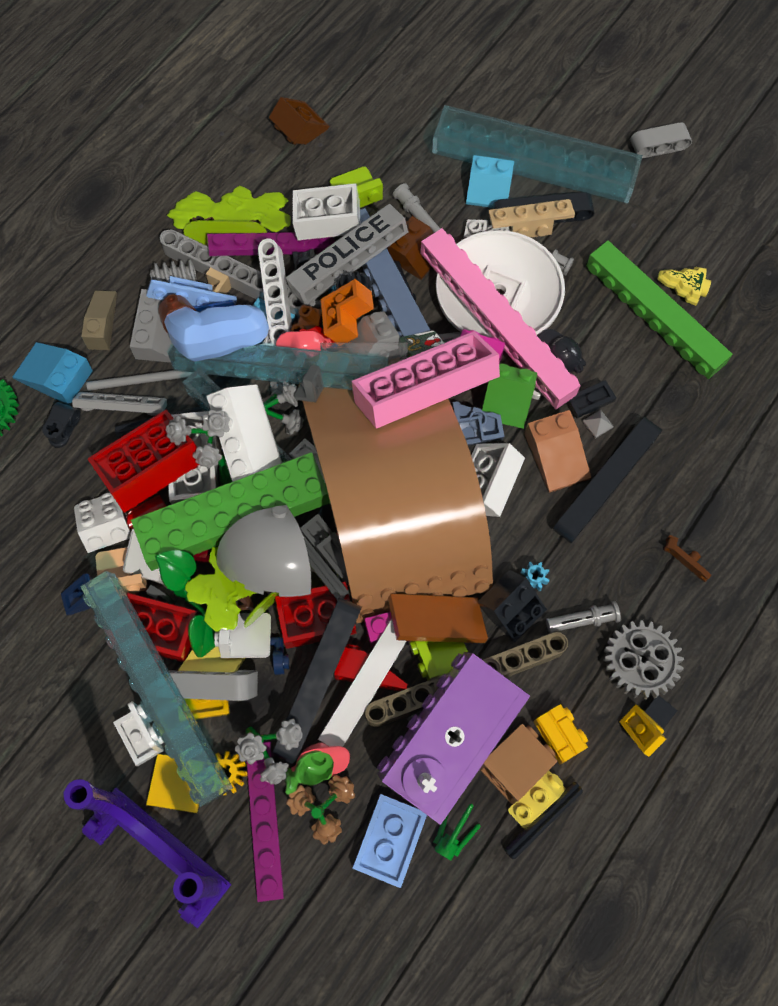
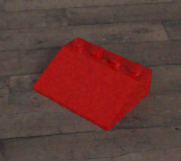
(143, 462)

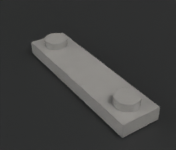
(90, 401)

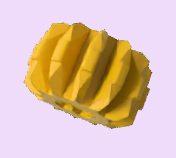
(234, 769)

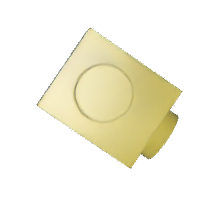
(537, 799)

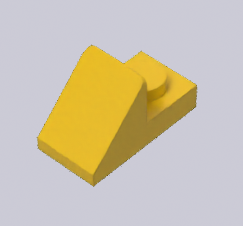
(643, 730)

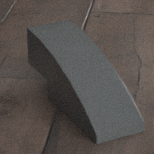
(326, 545)

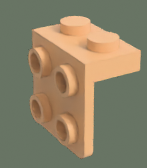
(113, 562)

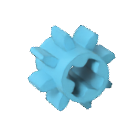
(537, 569)

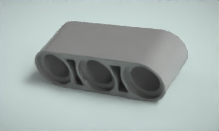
(661, 140)

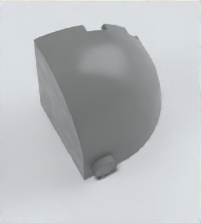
(266, 553)

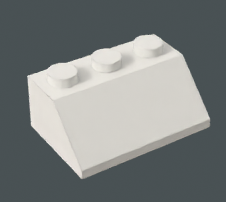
(496, 471)

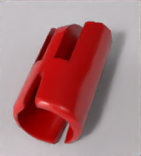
(149, 506)

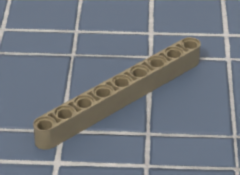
(498, 662)

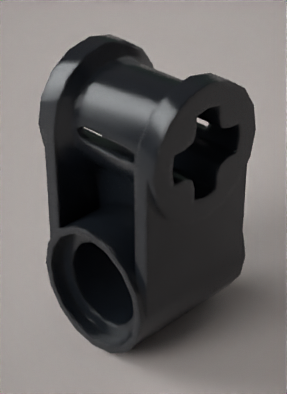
(61, 422)

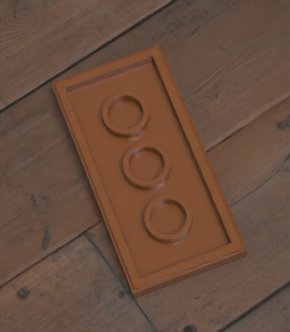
(437, 618)

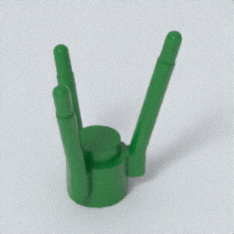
(447, 845)

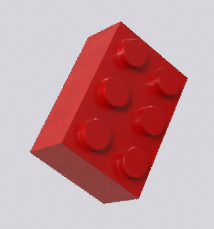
(306, 616)
(165, 625)

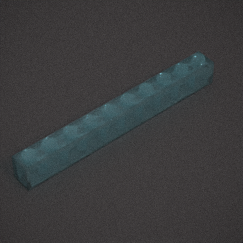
(284, 364)
(156, 688)

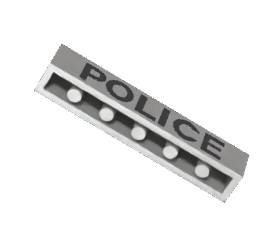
(347, 254)

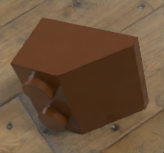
(297, 121)
(408, 248)

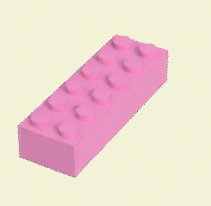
(425, 379)

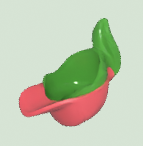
(316, 764)

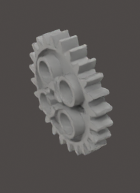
(634, 677)

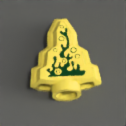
(687, 283)

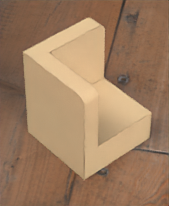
(219, 281)

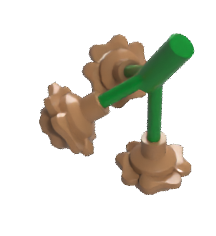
(326, 827)

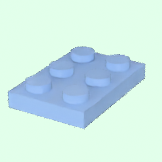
(390, 841)

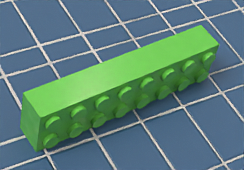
(205, 518)

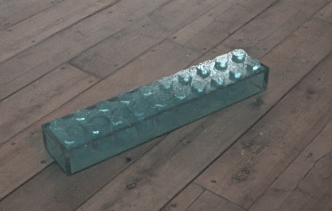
(538, 153)

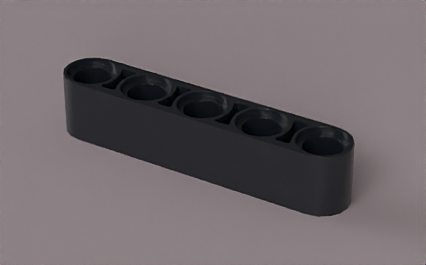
(580, 201)

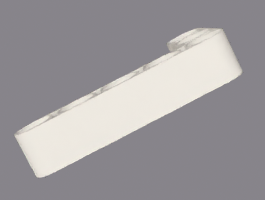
(270, 284)

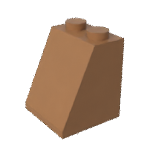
(518, 763)

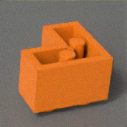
(343, 308)

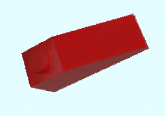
(351, 664)

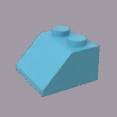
(489, 180)

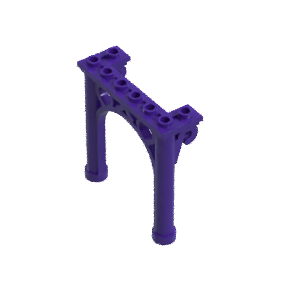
(196, 883)

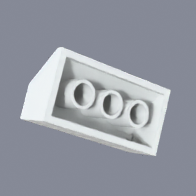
(250, 441)

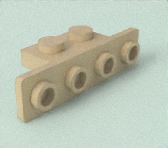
(532, 219)

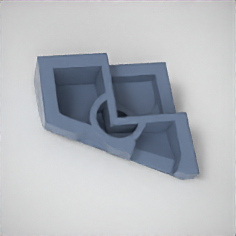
(478, 425)

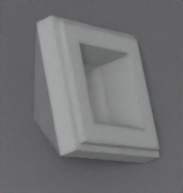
(597, 424)

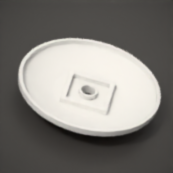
(519, 268)

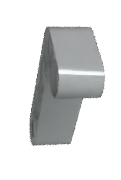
(217, 685)

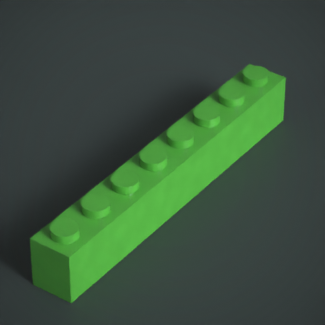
(658, 310)

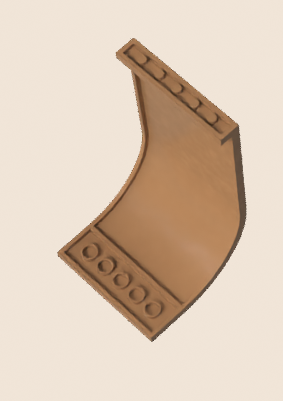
(402, 502)

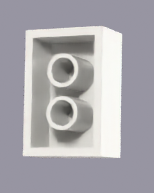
(325, 211)

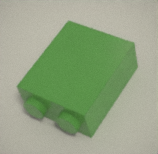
(510, 395)

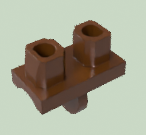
(308, 318)

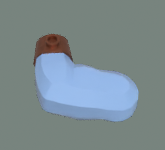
(213, 330)

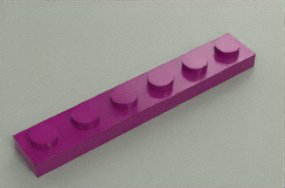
(247, 243)
(265, 833)

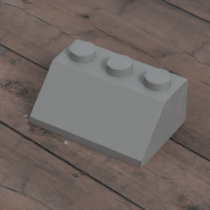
(148, 337)

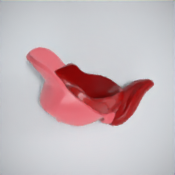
(303, 339)

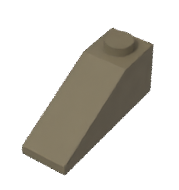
(99, 320)

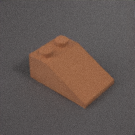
(558, 451)

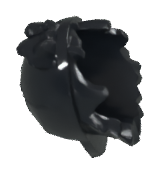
(564, 349)

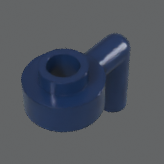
(280, 661)

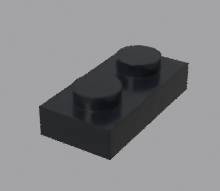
(591, 399)

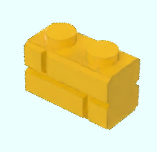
(561, 733)

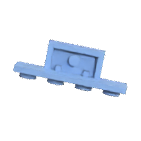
(195, 292)

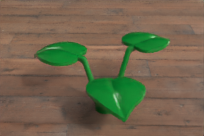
(175, 572)

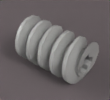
(185, 272)

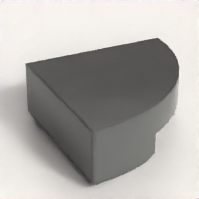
(158, 595)

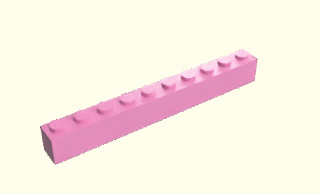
(499, 317)

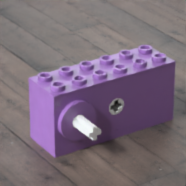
(436, 768)

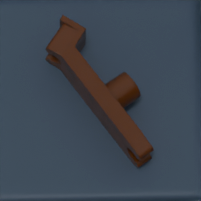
(688, 561)

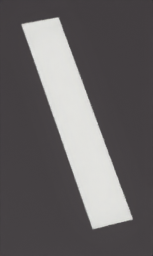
(362, 688)

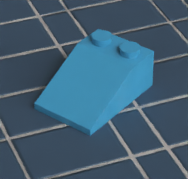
(54, 372)

